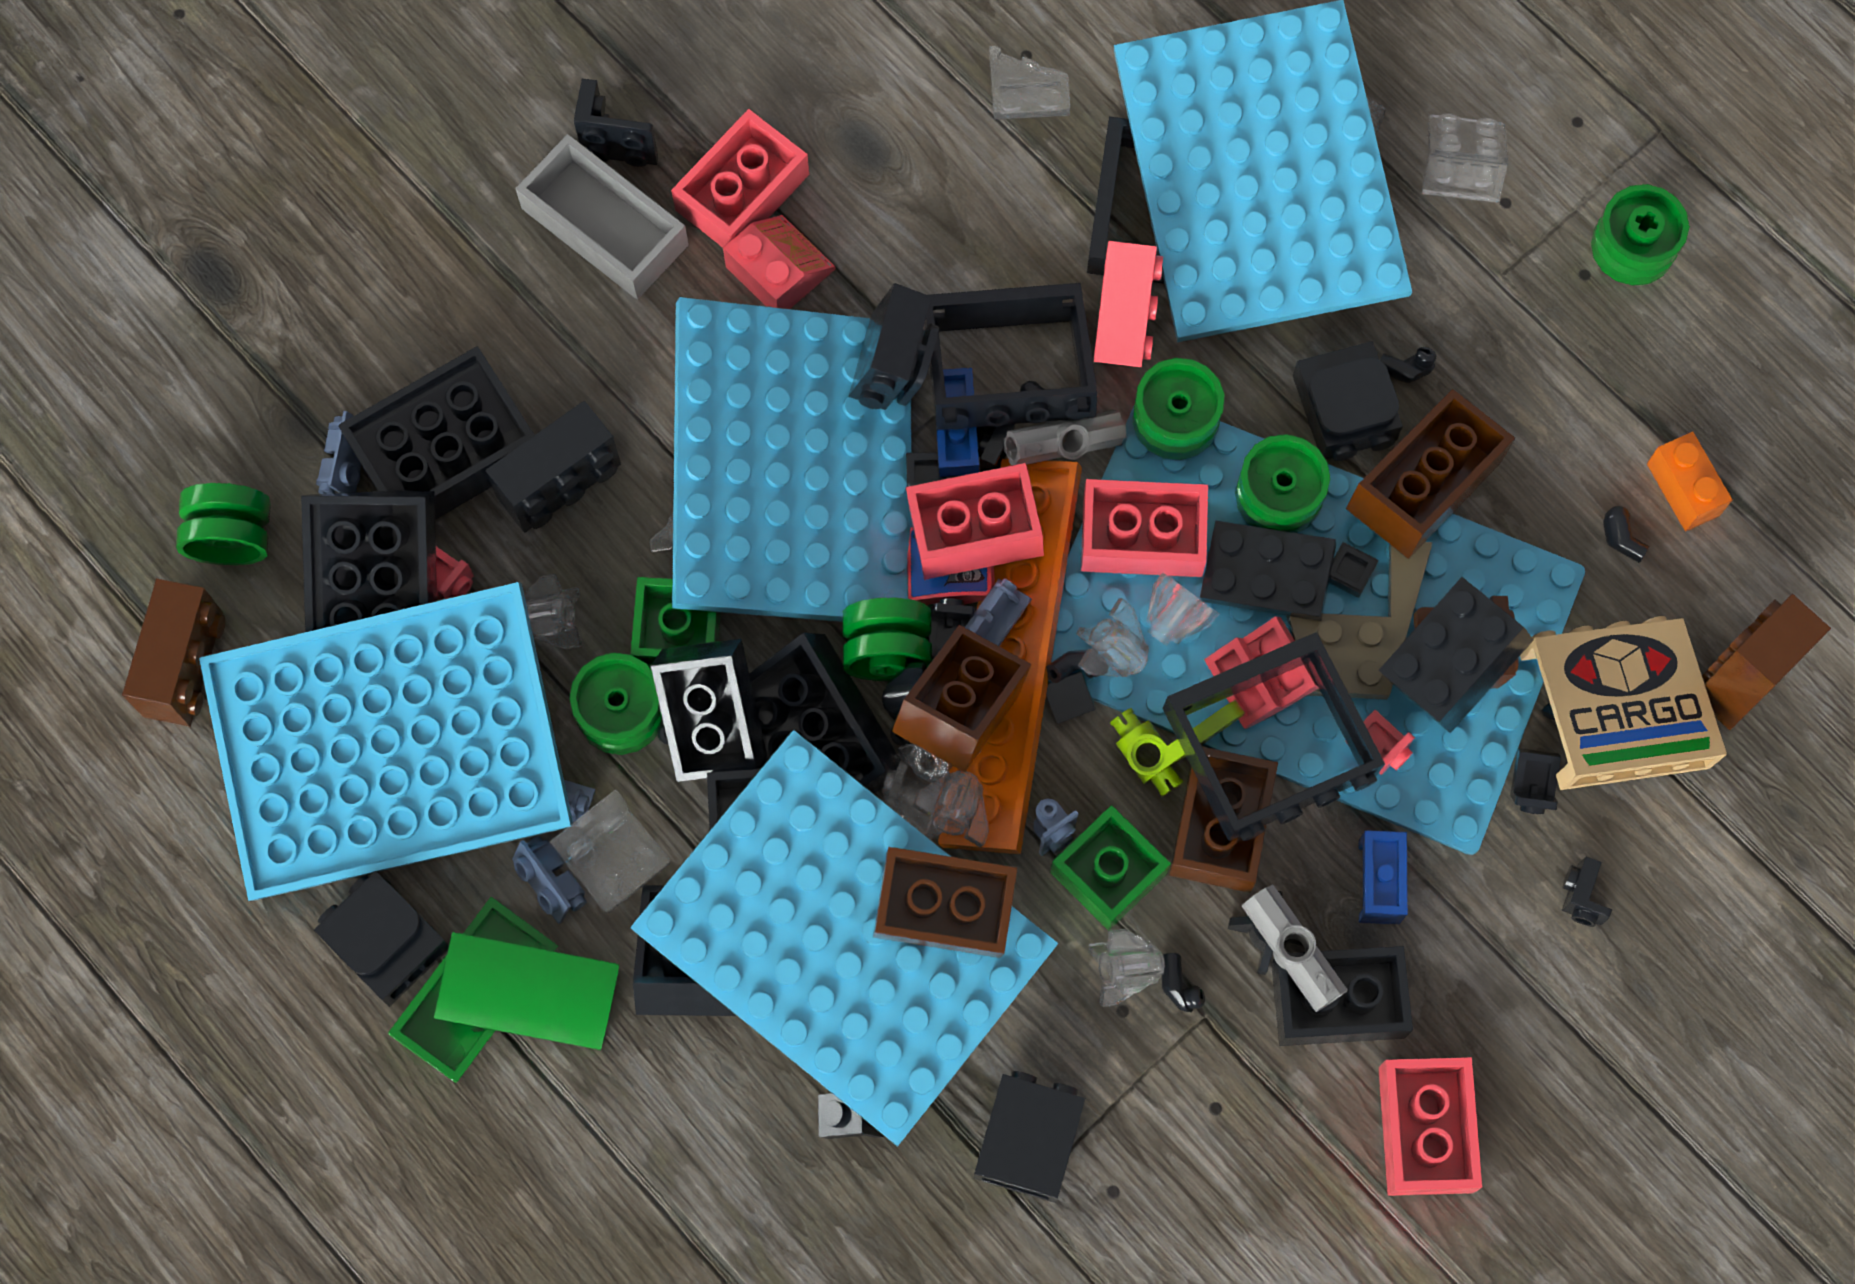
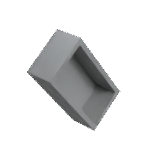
(602, 216)

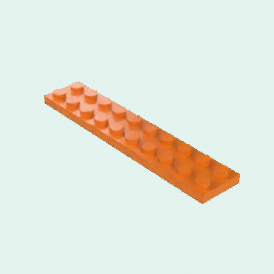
(1010, 754)

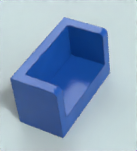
(1384, 877)

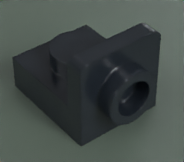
(992, 446)

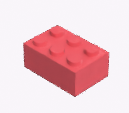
(740, 179)
(1127, 304)
(975, 521)
(1144, 528)
(1430, 1126)

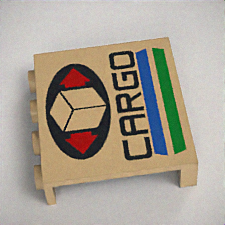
(1627, 702)

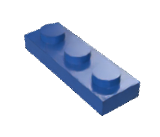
(958, 447)

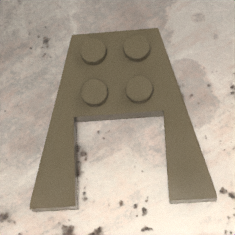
(1364, 643)

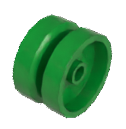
(1640, 234)
(1178, 408)
(1282, 484)
(223, 524)
(885, 637)
(594, 700)

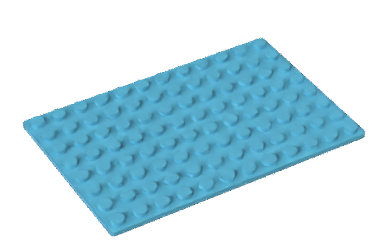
(1451, 777)

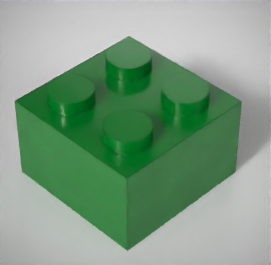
(661, 626)
(1110, 867)

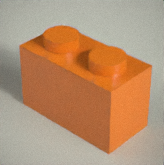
(1689, 481)

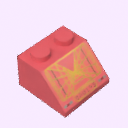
(776, 262)

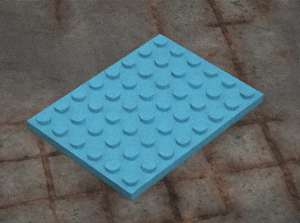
(1261, 171)
(779, 476)
(385, 741)
(782, 928)

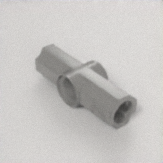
(1045, 440)
(1309, 972)

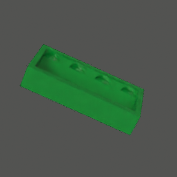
(526, 991)
(452, 1045)

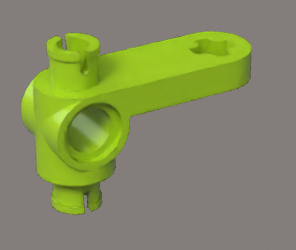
(1136, 735)

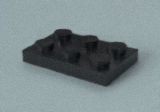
(1268, 570)

